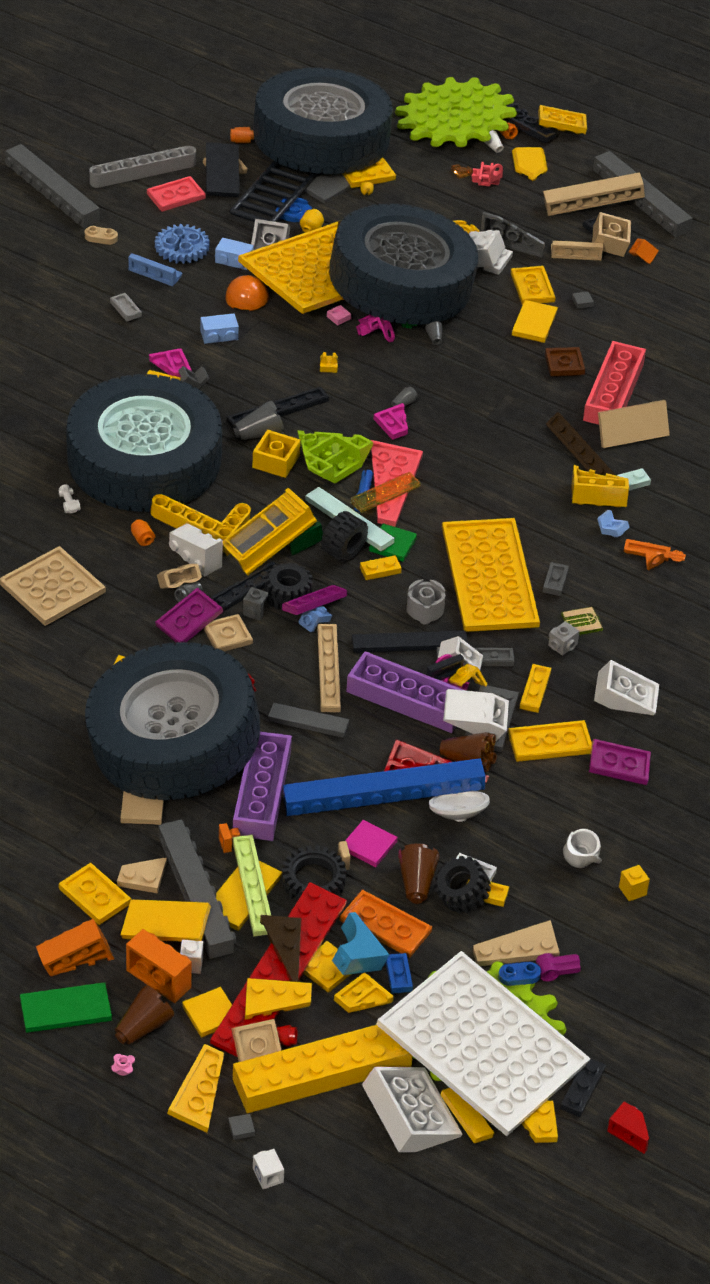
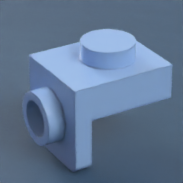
(611, 526)

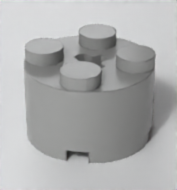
(426, 601)

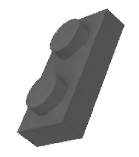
(555, 579)

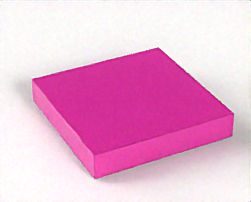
(370, 843)

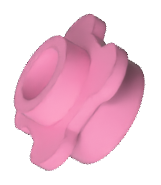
(123, 1069)

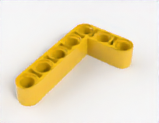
(178, 514)

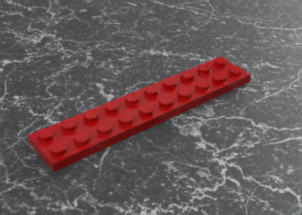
(318, 914)

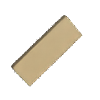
(576, 250)

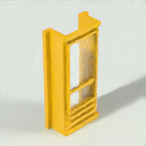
(269, 531)

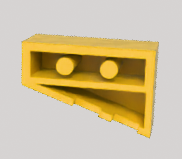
(599, 489)

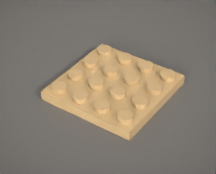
(52, 585)

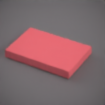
(176, 193)

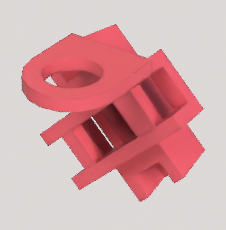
(487, 175)

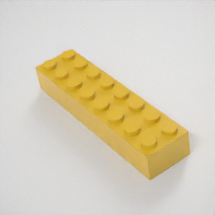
(315, 1067)

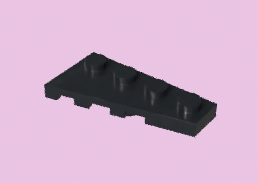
(530, 125)

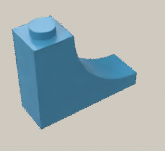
(362, 951)

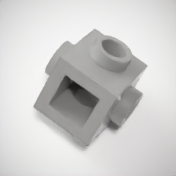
(563, 638)

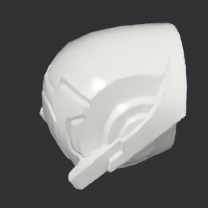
(582, 848)

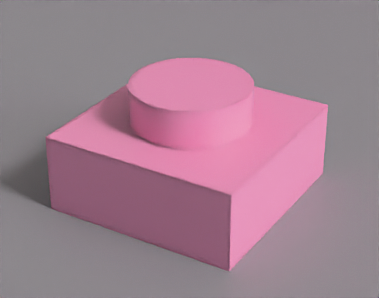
(338, 315)

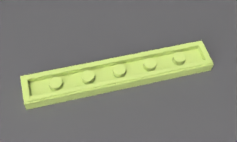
(251, 882)

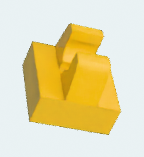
(328, 363)

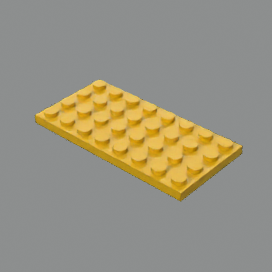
(490, 575)

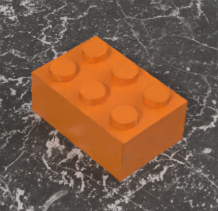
(159, 965)

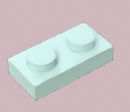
(637, 478)

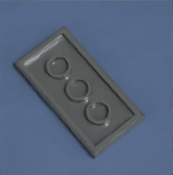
(327, 187)

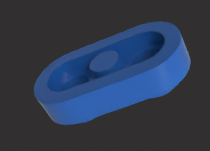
(520, 973)

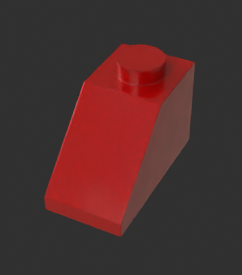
(630, 1127)

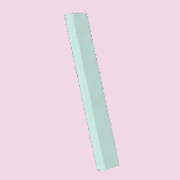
(332, 506)

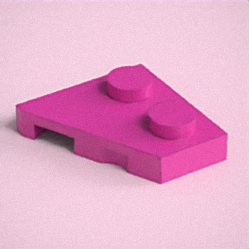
(393, 421)

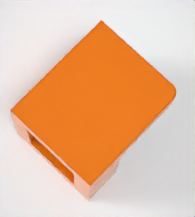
(643, 250)

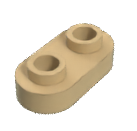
(101, 235)

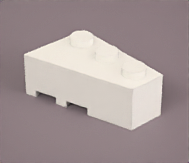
(197, 548)

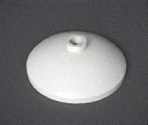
(459, 805)

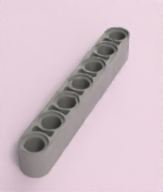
(142, 166)

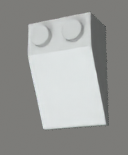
(626, 690)

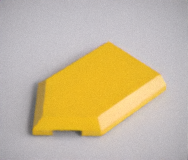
(529, 161)

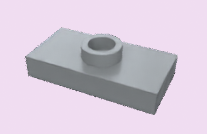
(125, 307)

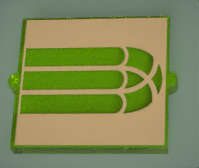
(583, 620)

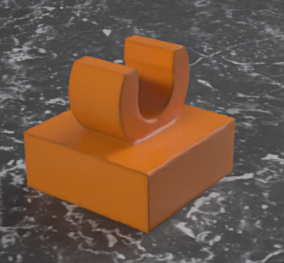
(226, 835)

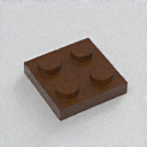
(564, 361)

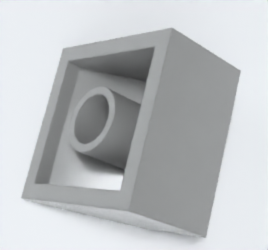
(268, 233)

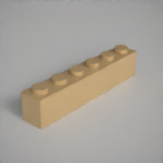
(594, 194)

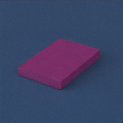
(189, 616)
(619, 761)

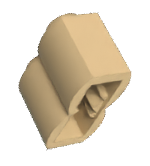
(181, 575)

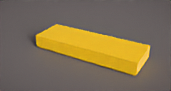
(535, 688)
(468, 1117)

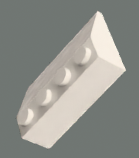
(410, 1107)

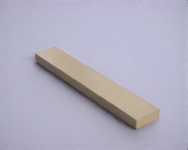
(328, 668)

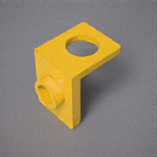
(465, 673)

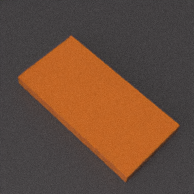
(389, 923)

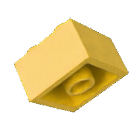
(276, 453)

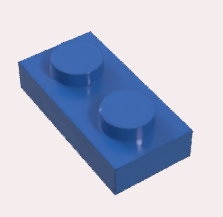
(399, 973)

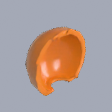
(247, 293)

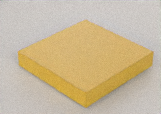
(207, 1010)

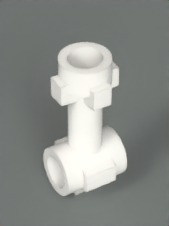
(70, 505)

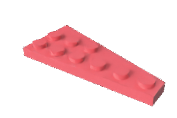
(388, 463)

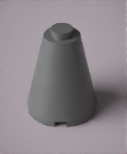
(258, 422)

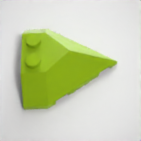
(334, 455)

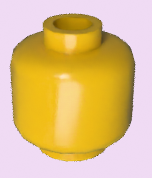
(311, 220)

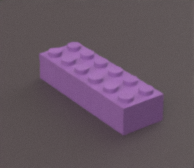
(400, 689)
(263, 787)

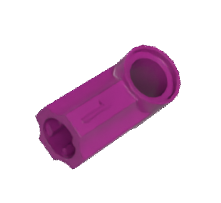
(553, 966)

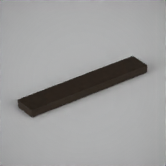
(577, 445)

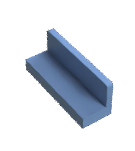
(153, 270)

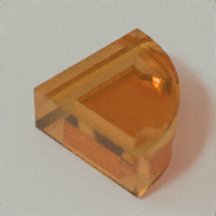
(460, 171)

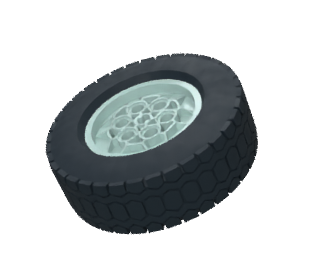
(143, 441)

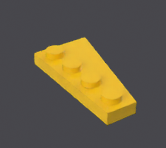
(197, 1094)

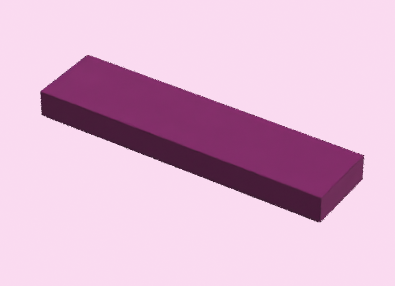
(314, 599)

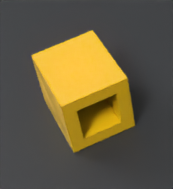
(634, 883)

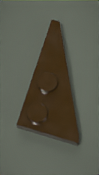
(285, 937)

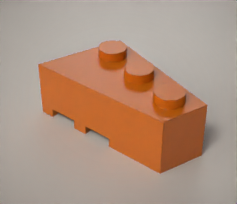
(74, 948)

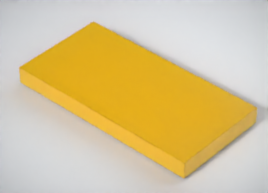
(550, 740)
(233, 897)
(166, 919)

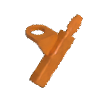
(654, 553)

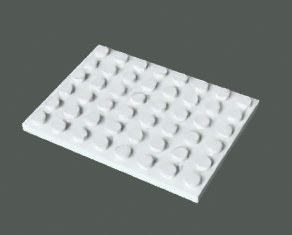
(483, 1042)

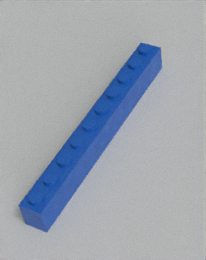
(383, 787)

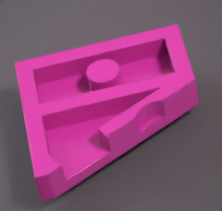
(170, 361)

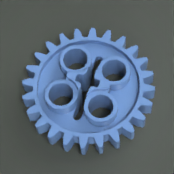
(182, 243)

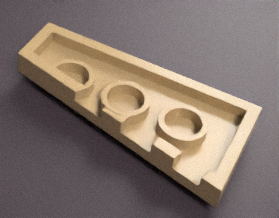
(518, 946)

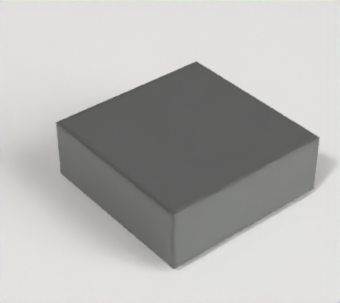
(582, 300)
(241, 1126)

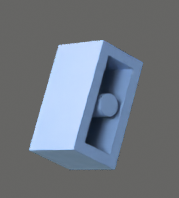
(229, 250)
(219, 328)

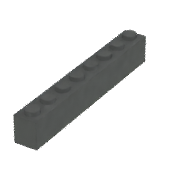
(52, 186)
(654, 203)
(196, 886)

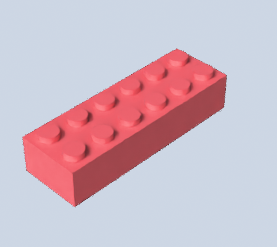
(615, 380)

